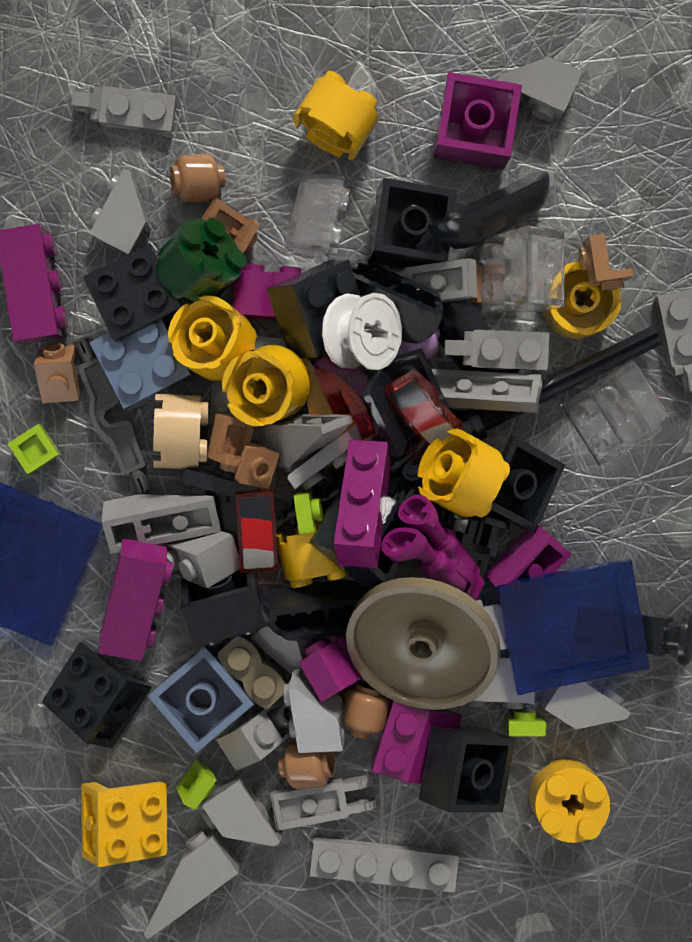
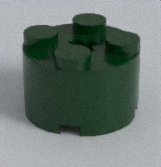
(199, 260)

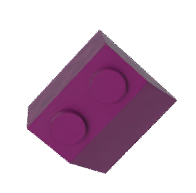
(477, 121)
(405, 741)

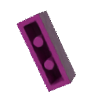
(32, 284)
(362, 504)
(134, 600)

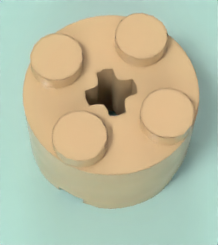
(179, 431)

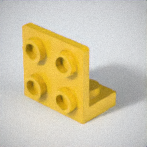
(123, 822)

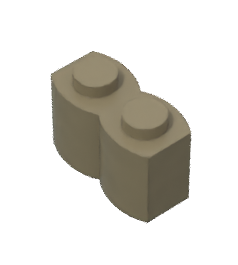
(260, 676)

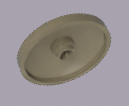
(423, 643)

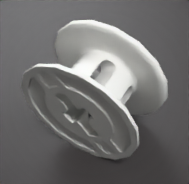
(362, 331)

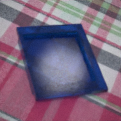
(40, 562)
(573, 626)

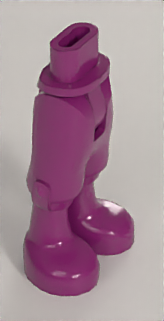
(445, 560)

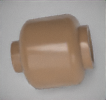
(196, 178)
(364, 710)
(306, 769)

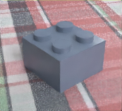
(141, 365)
(201, 698)

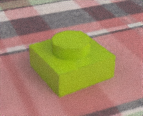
(34, 449)
(307, 511)
(524, 723)
(196, 784)

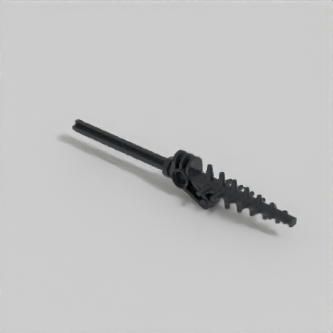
(479, 422)

